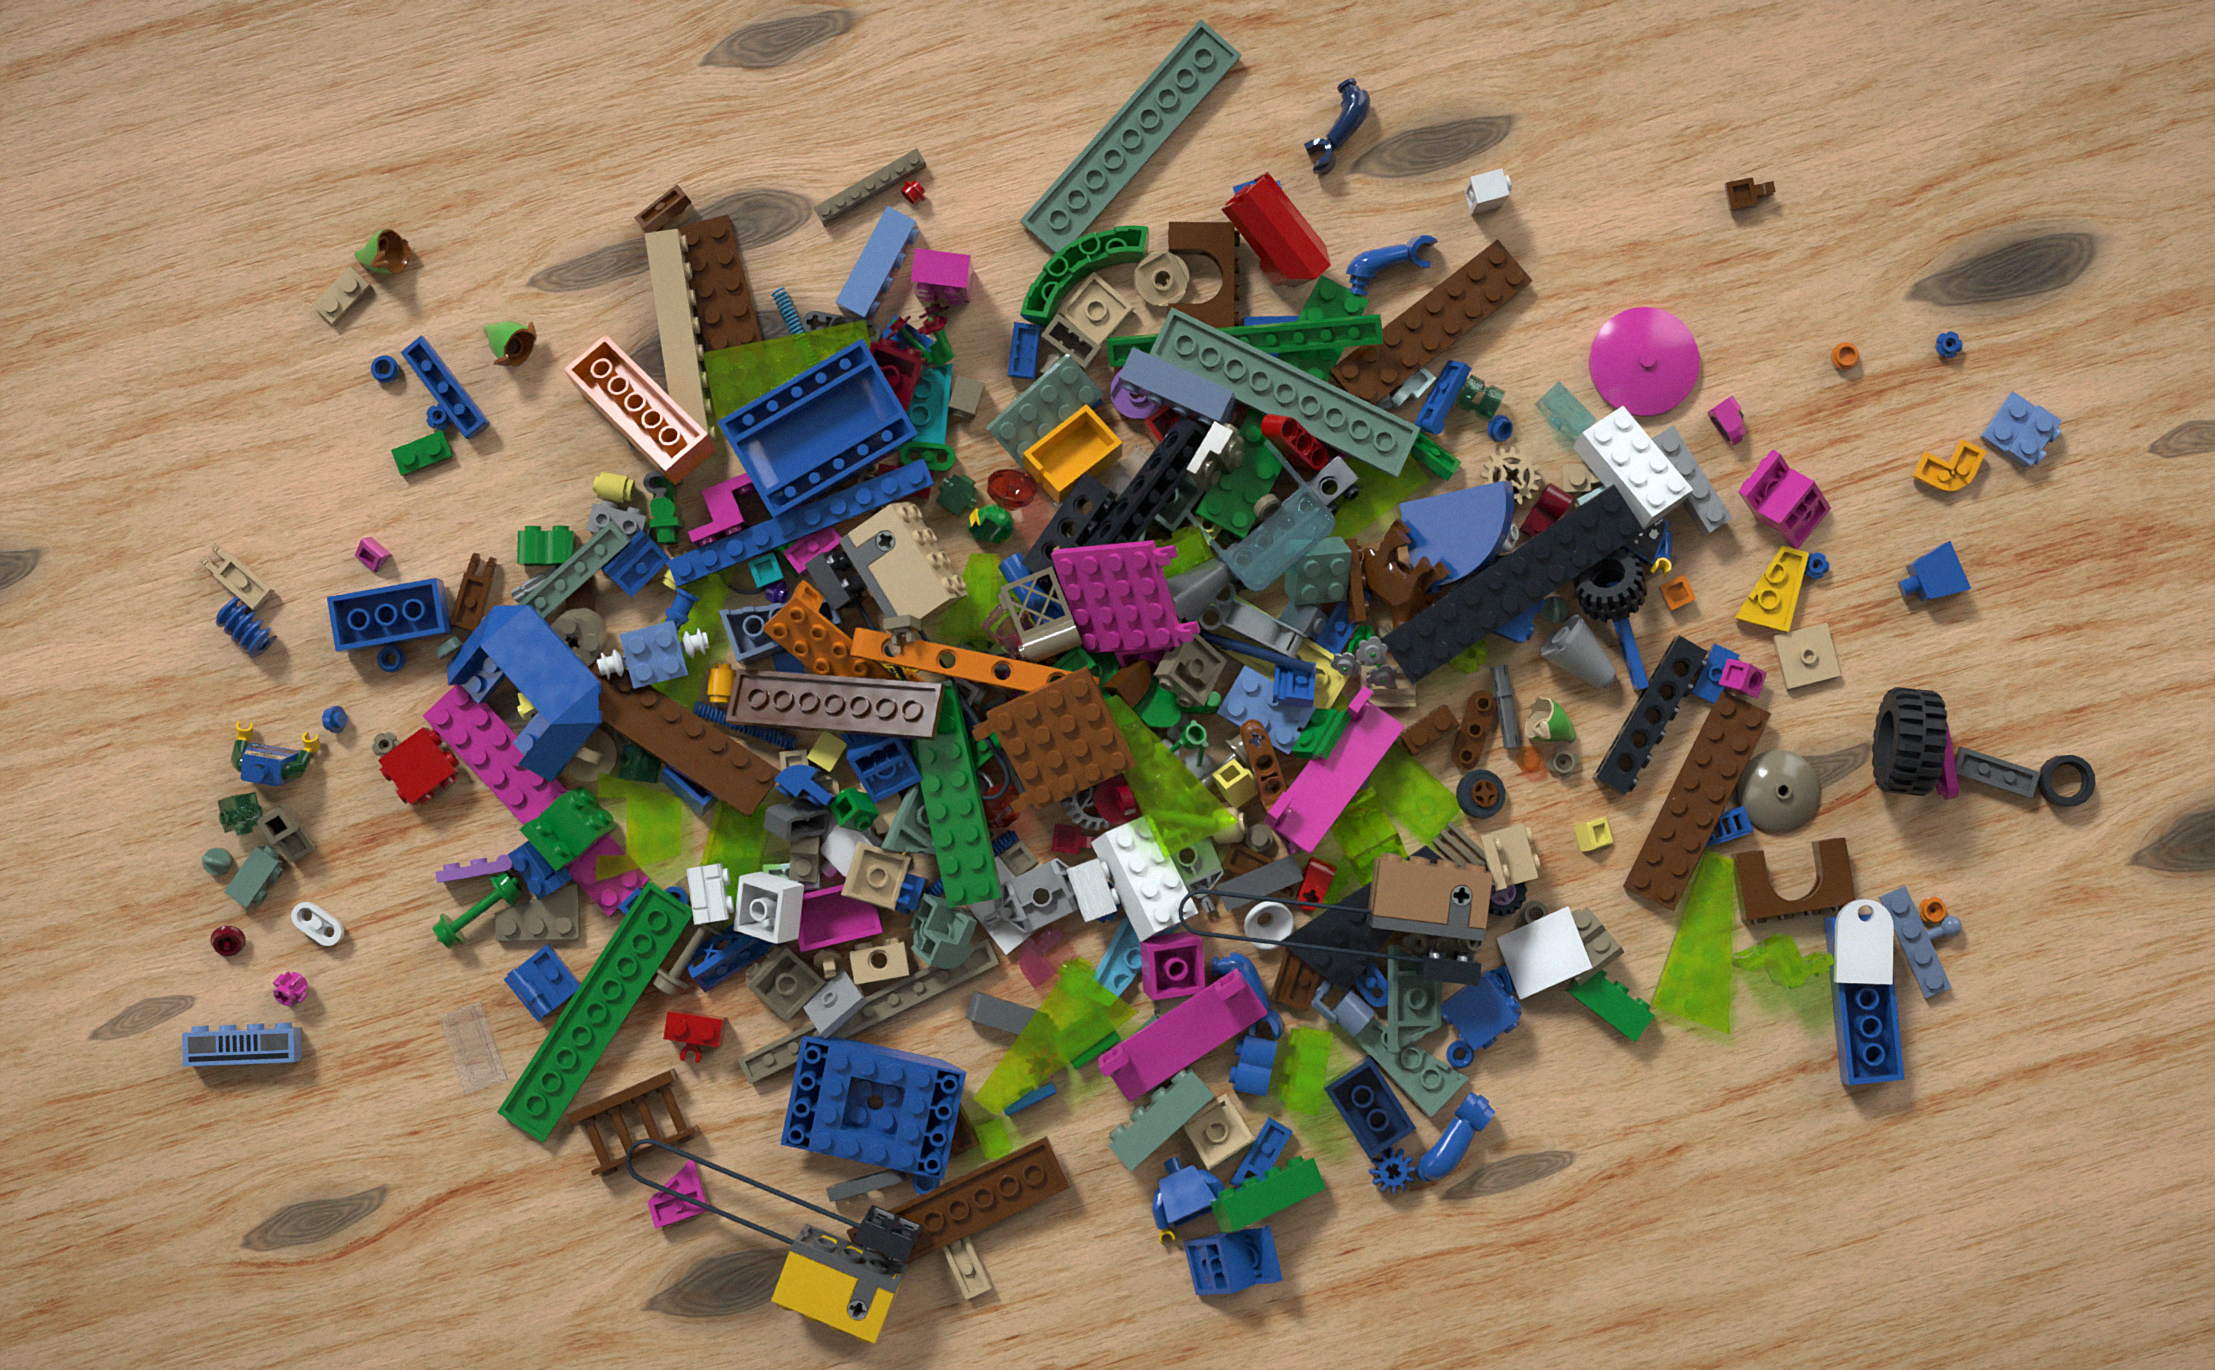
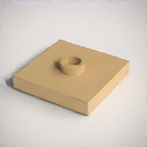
(1096, 309)
(1806, 656)
(875, 876)
(1218, 1132)

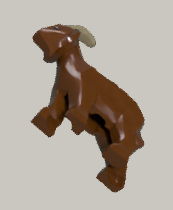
(1394, 581)

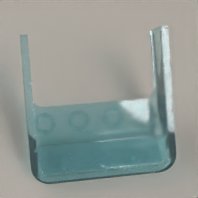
(1279, 539)

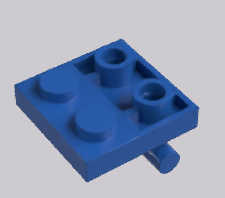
(542, 982)

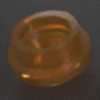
(1529, 758)

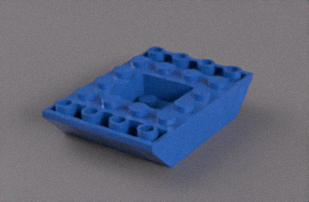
(833, 1114)

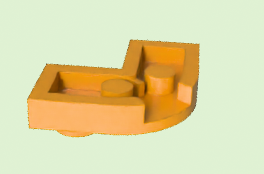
(1953, 474)

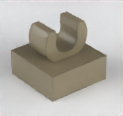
(902, 625)

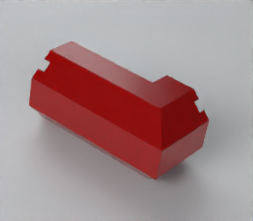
(1277, 233)

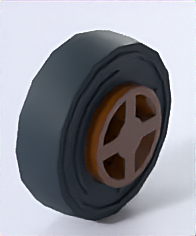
(1490, 791)

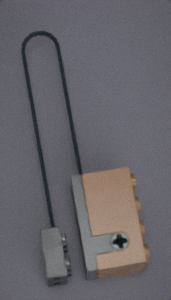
(1409, 899)

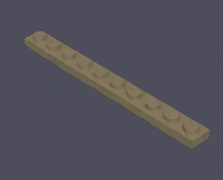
(879, 1007)

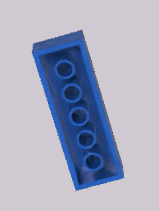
(1864, 1025)

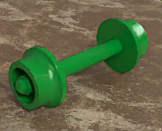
(449, 931)

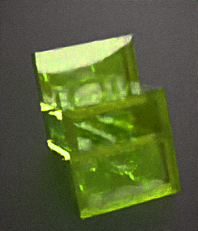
(1365, 833)
(1783, 961)

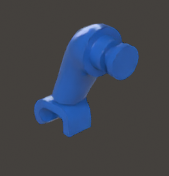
(1373, 261)
(1251, 975)
(1453, 1144)

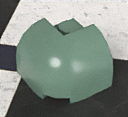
(942, 932)

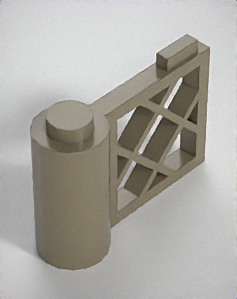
(1048, 638)

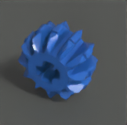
(1383, 1175)

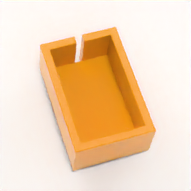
(1069, 450)

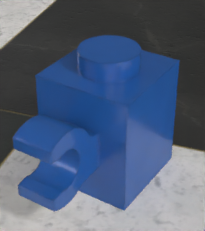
(910, 893)

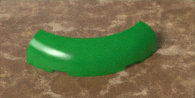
(1077, 262)

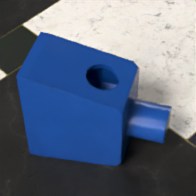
(1935, 574)

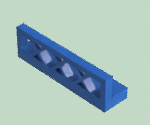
(724, 963)

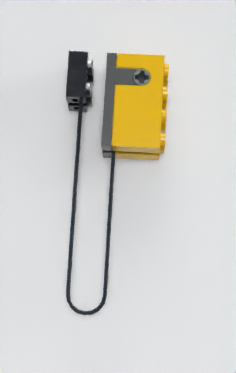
(824, 1273)

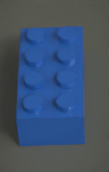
(389, 615)

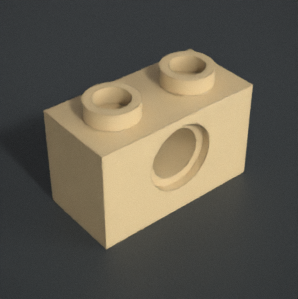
(866, 971)

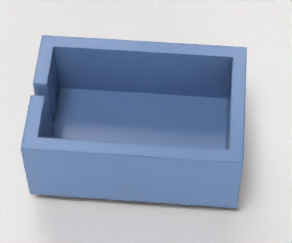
(1252, 699)

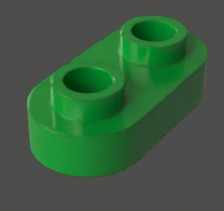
(929, 452)

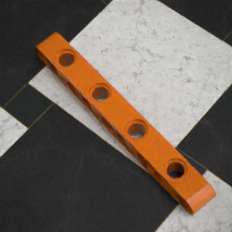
(968, 666)

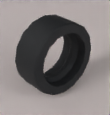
(2087, 777)

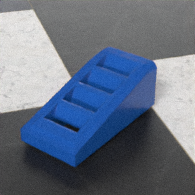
(1744, 822)

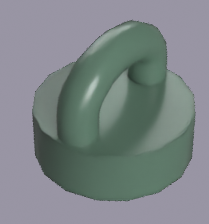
(1554, 610)
(217, 861)

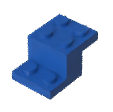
(881, 764)
(1233, 1260)

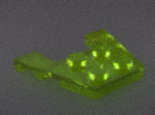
(651, 830)

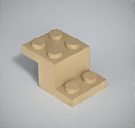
(1510, 855)

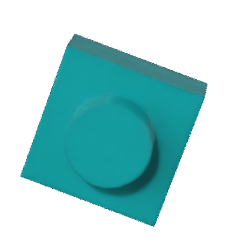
(765, 570)

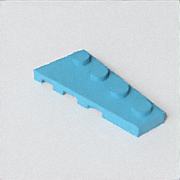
(1122, 958)

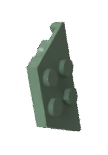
(911, 826)
(1412, 1002)

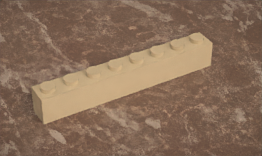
(678, 325)

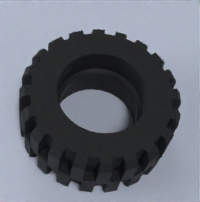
(1909, 741)

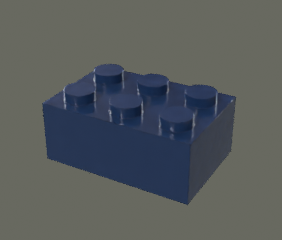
(1369, 1107)

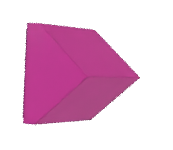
(372, 553)

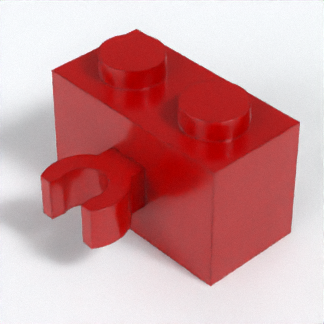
(694, 1030)

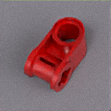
(1317, 879)

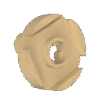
(1165, 263)

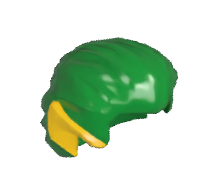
(991, 524)

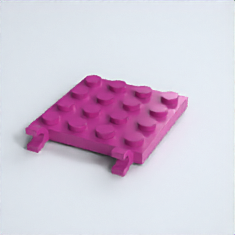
(1121, 596)

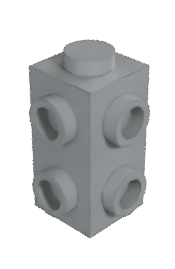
(629, 521)

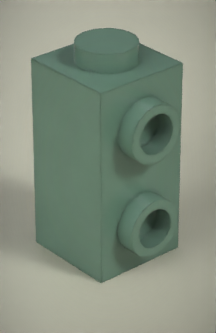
(255, 876)

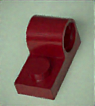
(1547, 510)

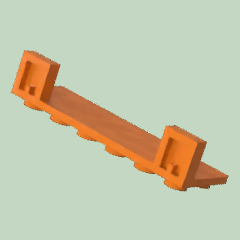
(819, 642)

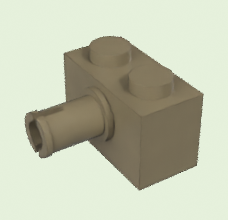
(1065, 339)

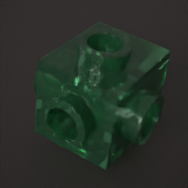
(638, 765)
(239, 813)

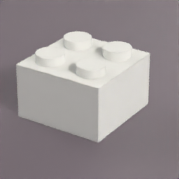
(768, 907)

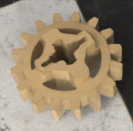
(1502, 466)

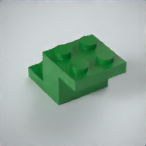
(569, 827)

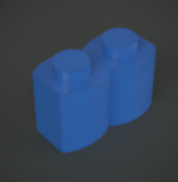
(1253, 1065)

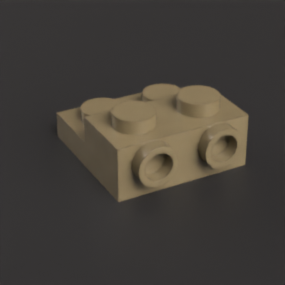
(1218, 451)
(1190, 671)
(1598, 943)
(783, 980)

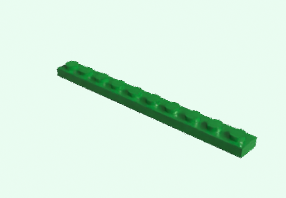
(1276, 336)

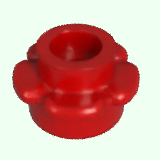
(913, 192)

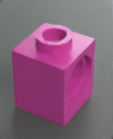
(1742, 678)

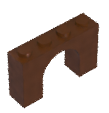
(1217, 243)
(1831, 888)

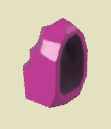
(1728, 420)

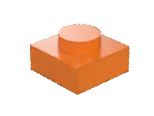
(1677, 592)

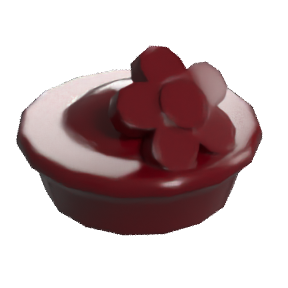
(228, 940)

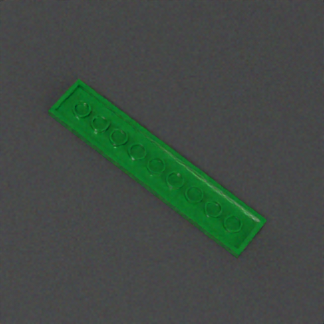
(1236, 493)
(596, 1011)

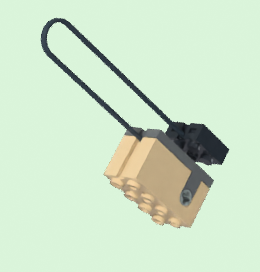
(904, 575)

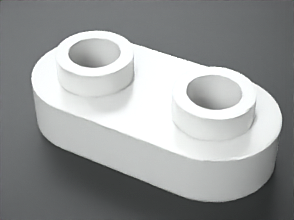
(318, 924)

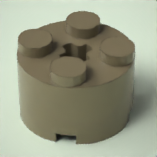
(588, 628)

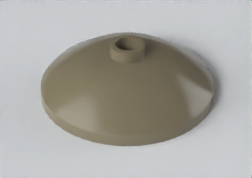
(1760, 785)

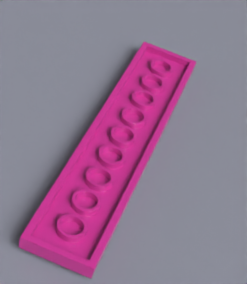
(488, 749)

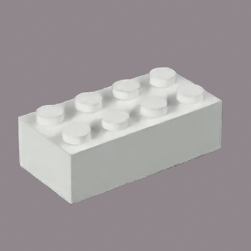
(1627, 457)
(1143, 879)

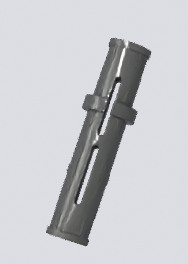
(1505, 706)

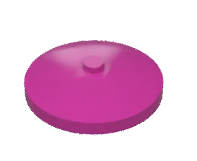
(1644, 361)

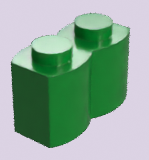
(545, 547)

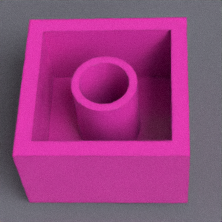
(1172, 965)

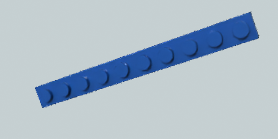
(800, 523)

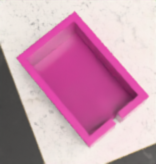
(942, 276)
(834, 918)

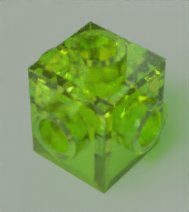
(1470, 662)

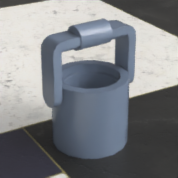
(1348, 1013)

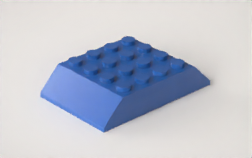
(818, 429)

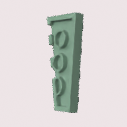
(1417, 1073)

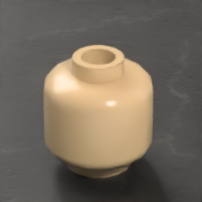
(1235, 832)

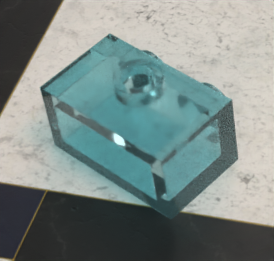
(1565, 412)

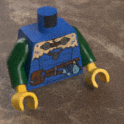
(269, 763)

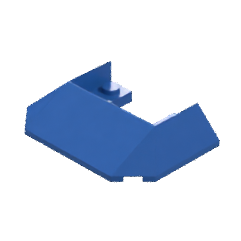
(546, 671)

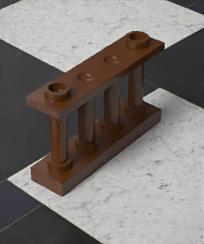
(612, 1107)

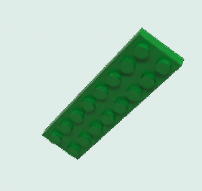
(956, 808)

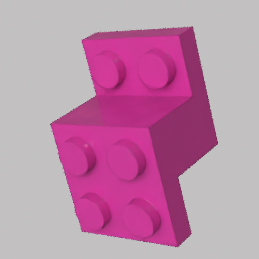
(1784, 499)
(724, 509)

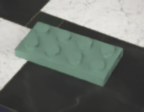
(1043, 407)

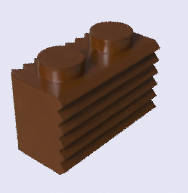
(1428, 730)

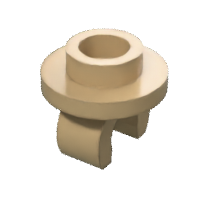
(827, 959)

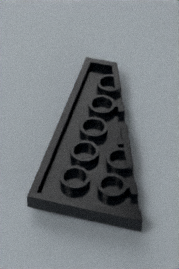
(1345, 931)

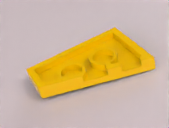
(1776, 591)

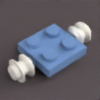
(653, 654)

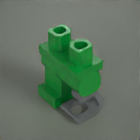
(664, 508)

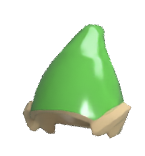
(1548, 722)

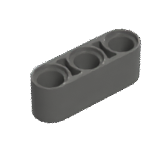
(998, 1012)

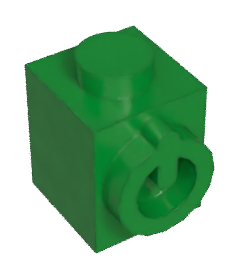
(854, 809)

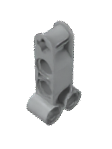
(1253, 625)

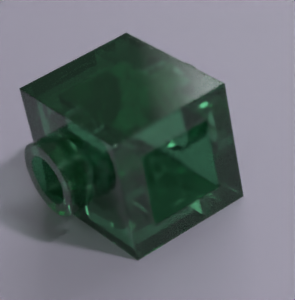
(957, 494)

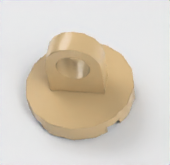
(595, 756)

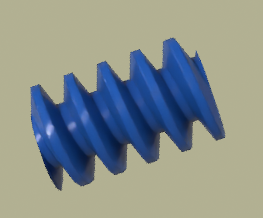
(244, 629)

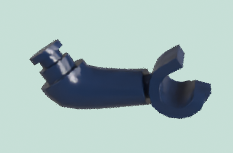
(1354, 112)

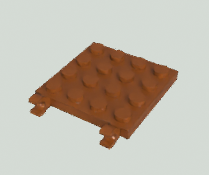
(1059, 739)

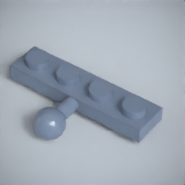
(1917, 941)

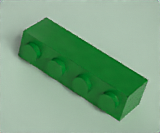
(1267, 1194)

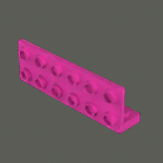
(1329, 785)
(1182, 1035)

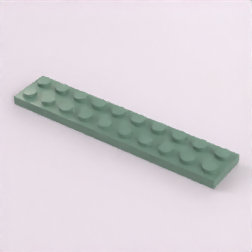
(1131, 138)
(1284, 390)

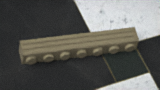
(870, 186)

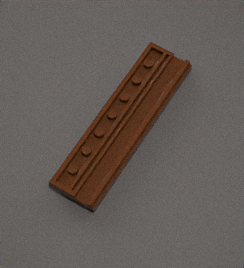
(685, 742)

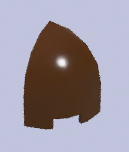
(1130, 682)

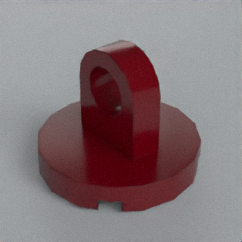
(1115, 800)

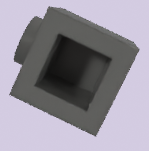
(1305, 618)

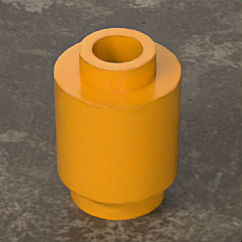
(720, 683)

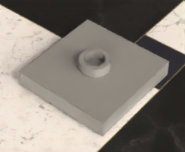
(834, 1003)

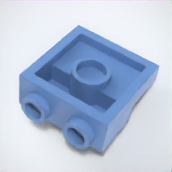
(2021, 430)

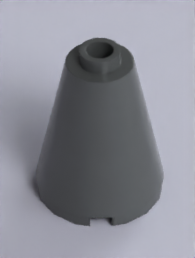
(1197, 588)

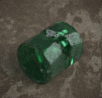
(1488, 403)

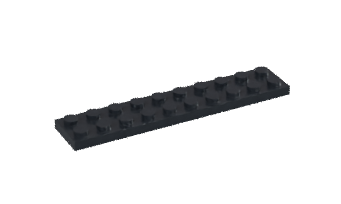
(1512, 584)

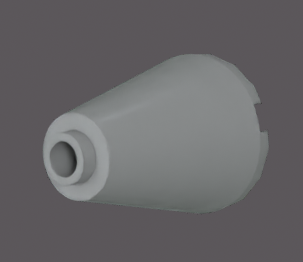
(1579, 653)

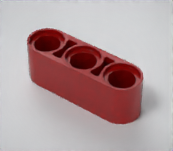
(1294, 441)

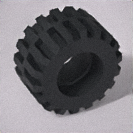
(1616, 600)

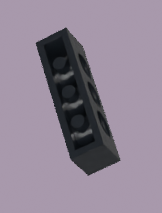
(1071, 513)

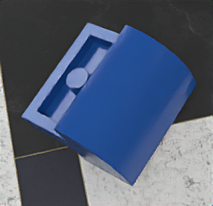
(801, 779)

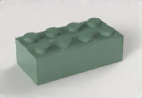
(1160, 1118)

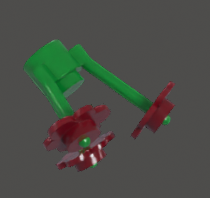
(941, 349)

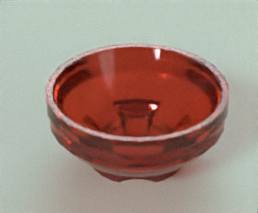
(1011, 484)
(995, 808)

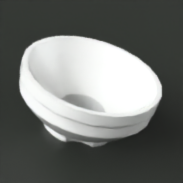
(1277, 928)

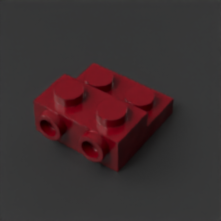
(900, 367)

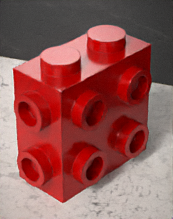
(420, 767)

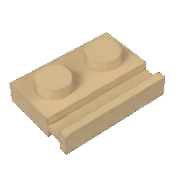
(1395, 694)

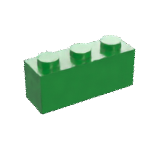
(1613, 1004)

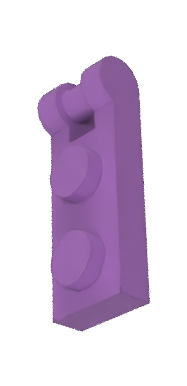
(478, 868)

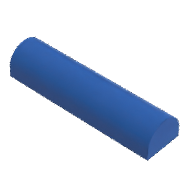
(445, 388)
(1013, 571)

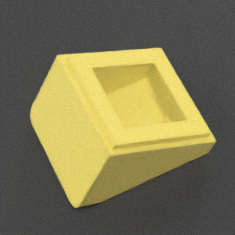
(1593, 834)

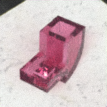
(1032, 959)

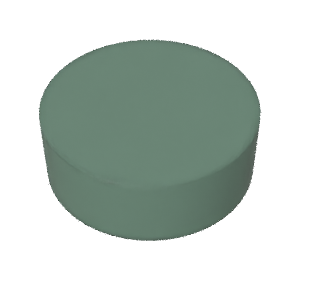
(447, 647)

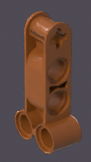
(1266, 771)

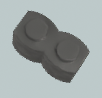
(797, 819)

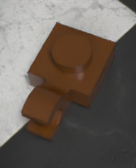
(1744, 193)

